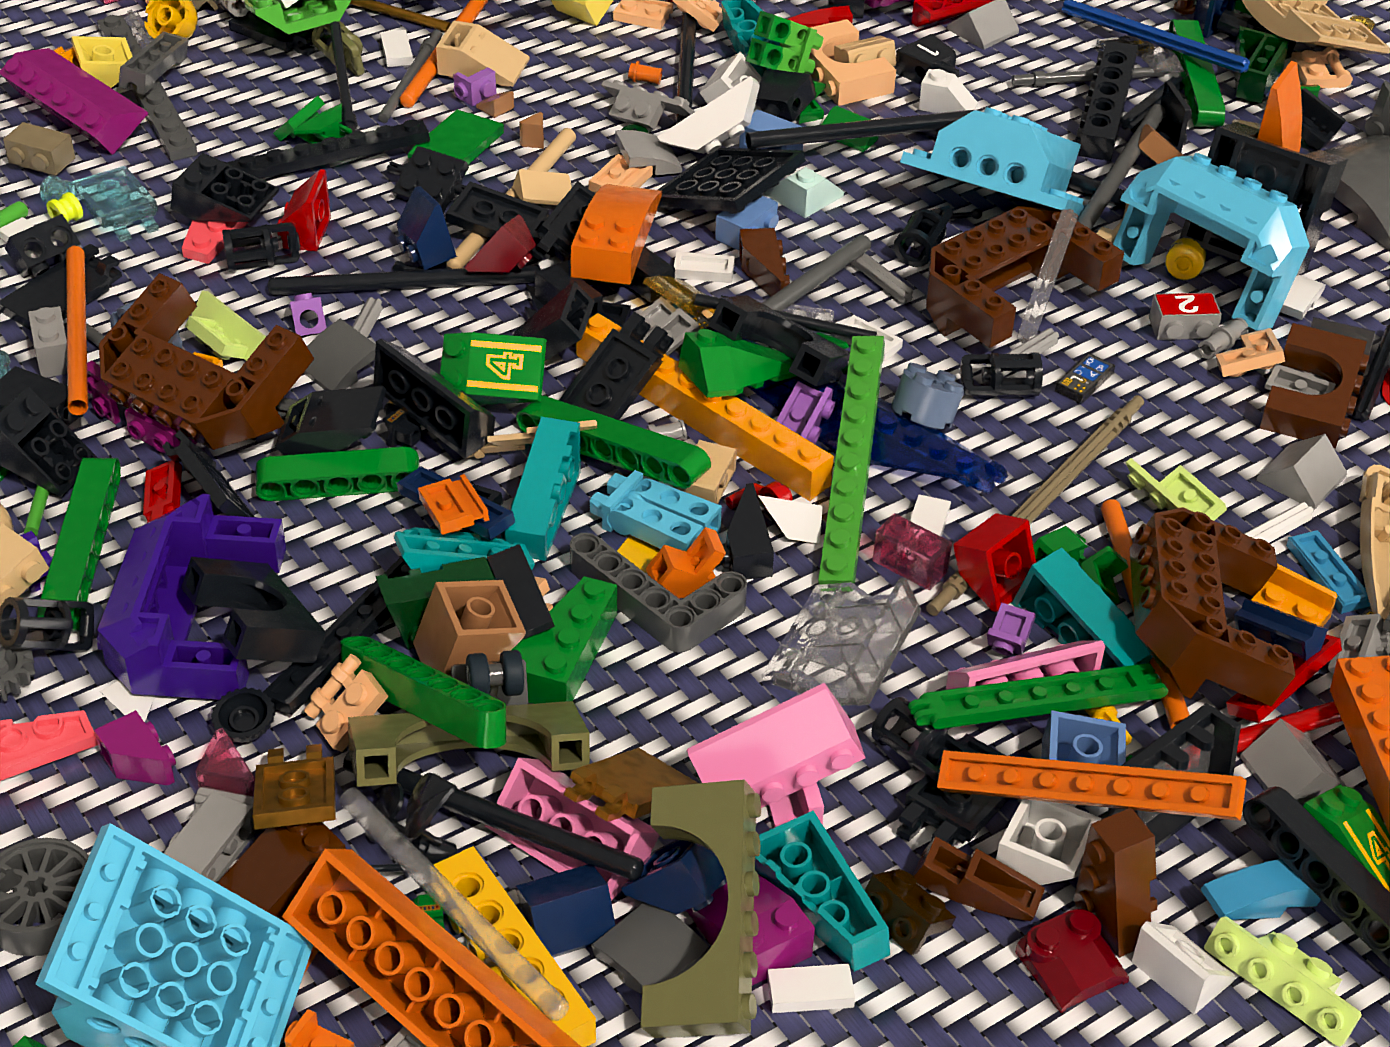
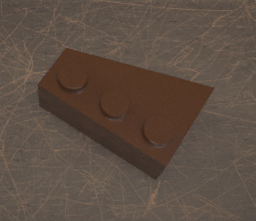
(1117, 878)

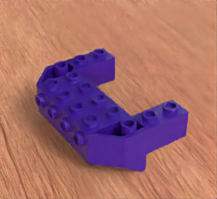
(151, 615)

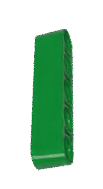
(334, 473)

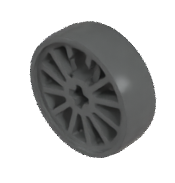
(36, 894)

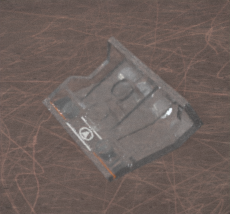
(844, 641)

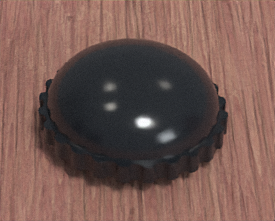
(243, 714)

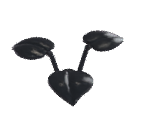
(422, 806)

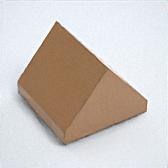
(532, 131)

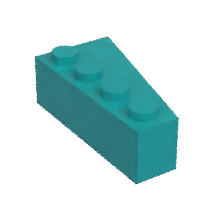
(545, 486)
(1079, 610)
(812, 871)

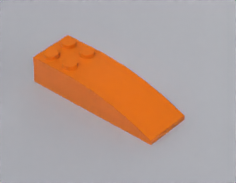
(1283, 111)
(613, 233)

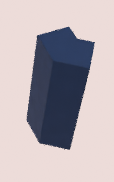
(1280, 628)

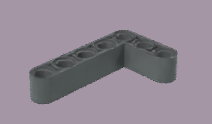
(652, 607)

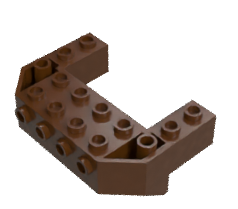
(999, 252)
(186, 389)
(1181, 608)

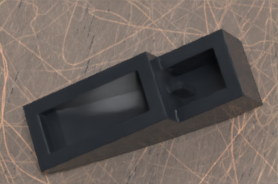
(523, 589)

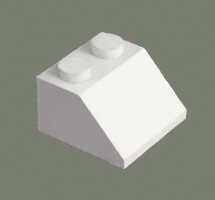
(728, 76)

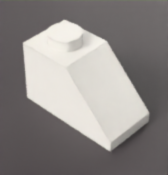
(944, 93)

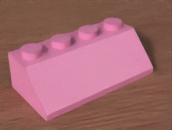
(1057, 660)
(782, 747)
(540, 794)

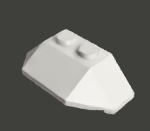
(716, 120)

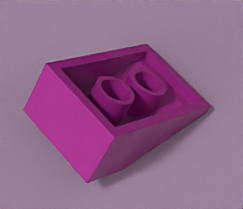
(783, 933)

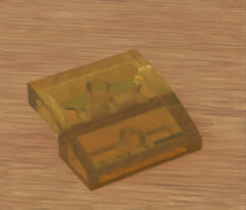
(678, 292)

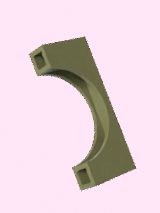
(391, 741)
(717, 990)

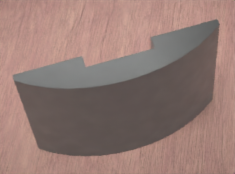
(1367, 184)

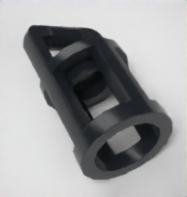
(925, 228)
(261, 236)
(993, 374)
(55, 624)
(927, 746)

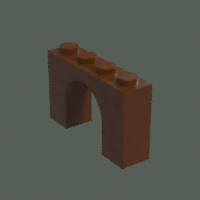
(1334, 359)

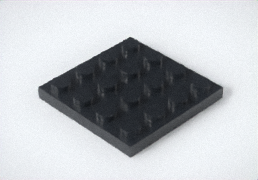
(729, 179)

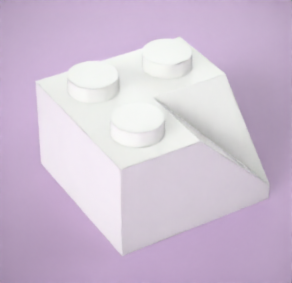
(1046, 841)

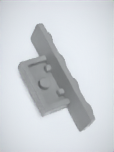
(641, 107)

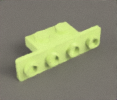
(222, 329)
(1177, 491)
(1287, 976)

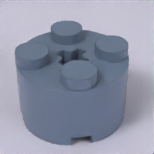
(928, 396)

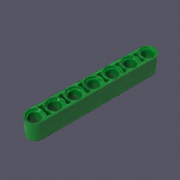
(1199, 79)
(625, 444)
(83, 533)
(431, 693)

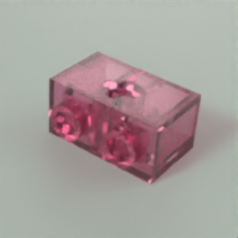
(912, 551)

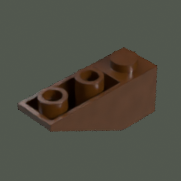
(762, 259)

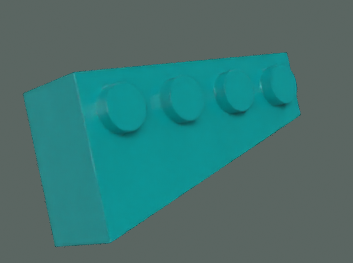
(739, 23)

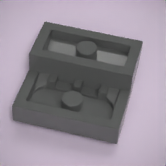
(338, 356)
(650, 947)

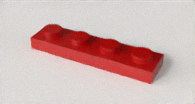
(1256, 711)

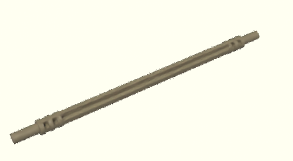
(1051, 488)

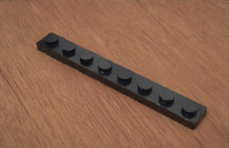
(333, 149)

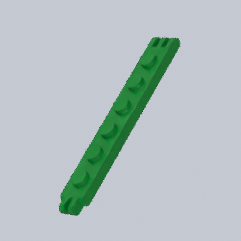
(1037, 696)

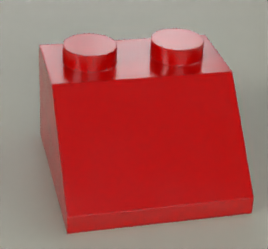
(308, 212)
(996, 558)

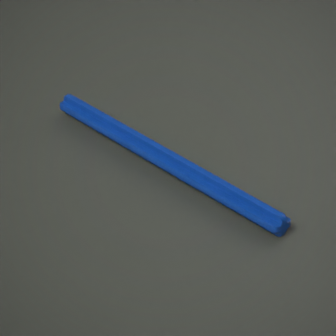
(1156, 36)

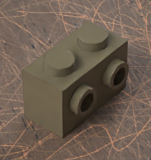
(39, 148)

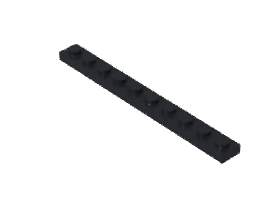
(360, 619)

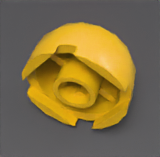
(171, 16)

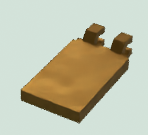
(623, 783)
(294, 789)

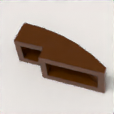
(977, 881)

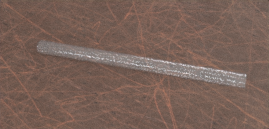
(456, 906)

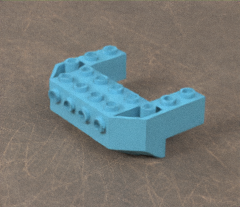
(1229, 207)

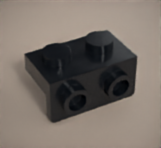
(1318, 121)

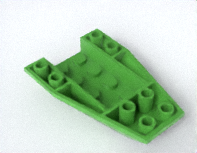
(300, 15)

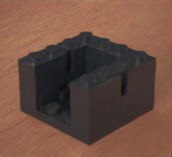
(1304, 178)

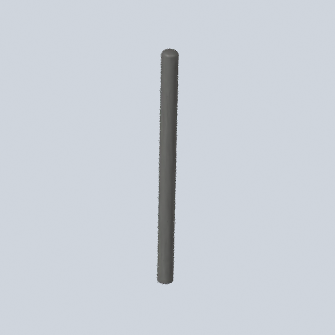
(1119, 170)
(819, 274)

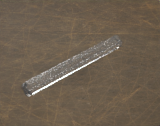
(1047, 275)

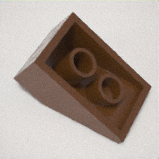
(279, 864)

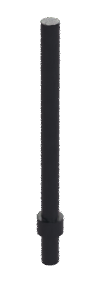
(348, 117)
(807, 322)

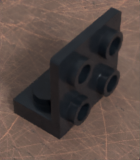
(1177, 115)

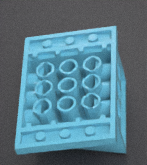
(1004, 157)
(168, 956)

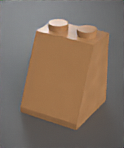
(465, 621)

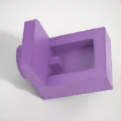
(475, 87)
(1010, 630)

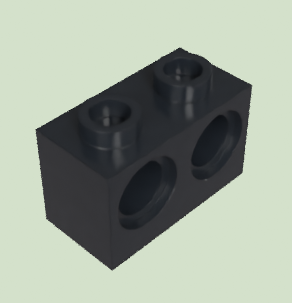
(39, 241)

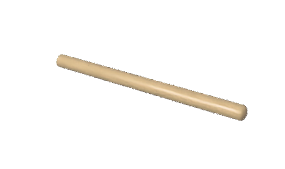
(544, 162)

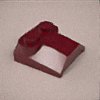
(1070, 958)

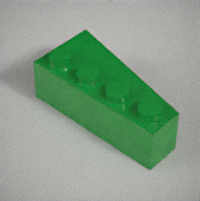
(563, 655)

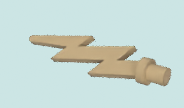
(517, 441)

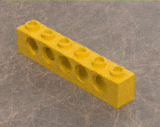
(482, 889)

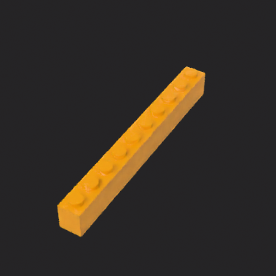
(728, 422)

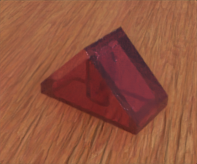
(224, 767)

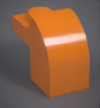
(687, 570)

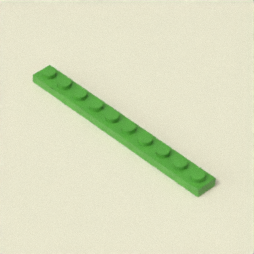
(852, 461)

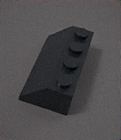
(431, 399)

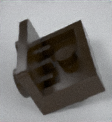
(908, 909)

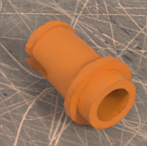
(645, 73)

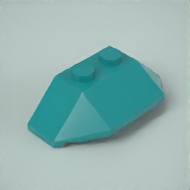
(429, 549)

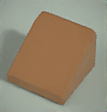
(497, 104)

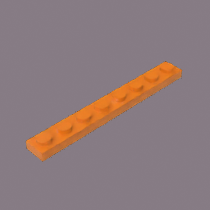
(1093, 784)

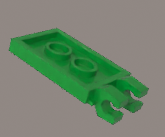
(462, 136)

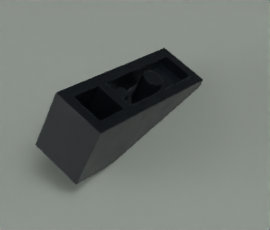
(747, 539)

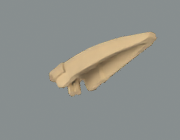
(1376, 537)

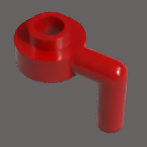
(773, 490)

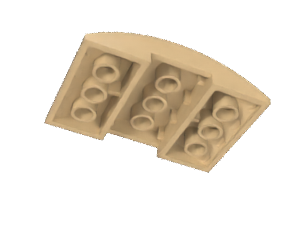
(1314, 24)

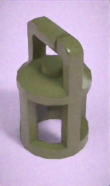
(351, 44)

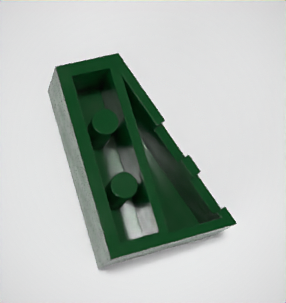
(1266, 60)
(409, 595)

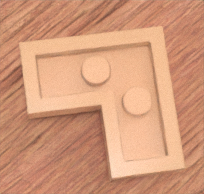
(1258, 351)

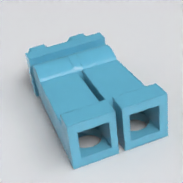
(654, 511)

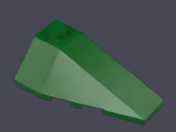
(727, 366)

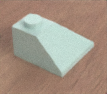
(805, 192)

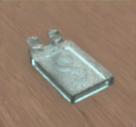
(118, 199)

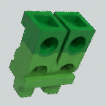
(794, 45)

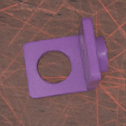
(307, 302)

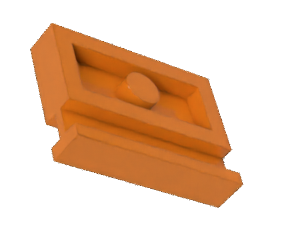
(452, 504)

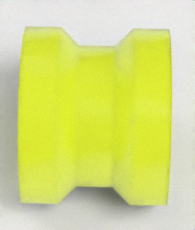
(67, 205)

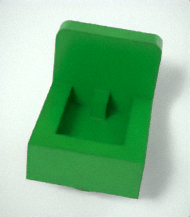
(1103, 567)

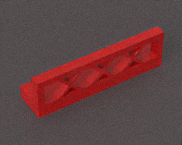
(935, 10)

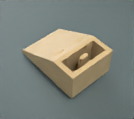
(472, 48)

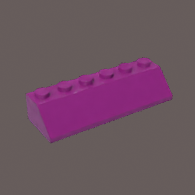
(74, 97)

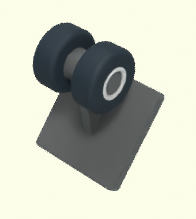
(500, 679)

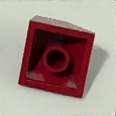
(505, 249)

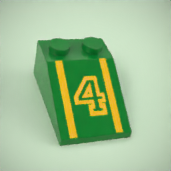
(494, 366)
(1355, 827)

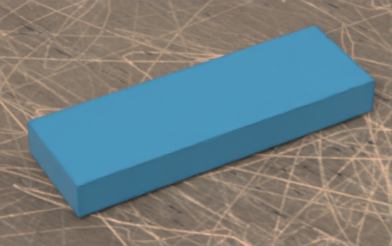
(1328, 570)

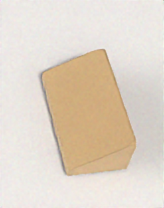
(541, 186)

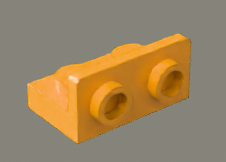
(1297, 596)

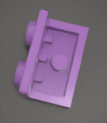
(806, 410)

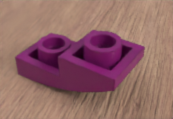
(98, 390)

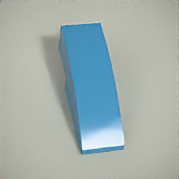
(1258, 892)

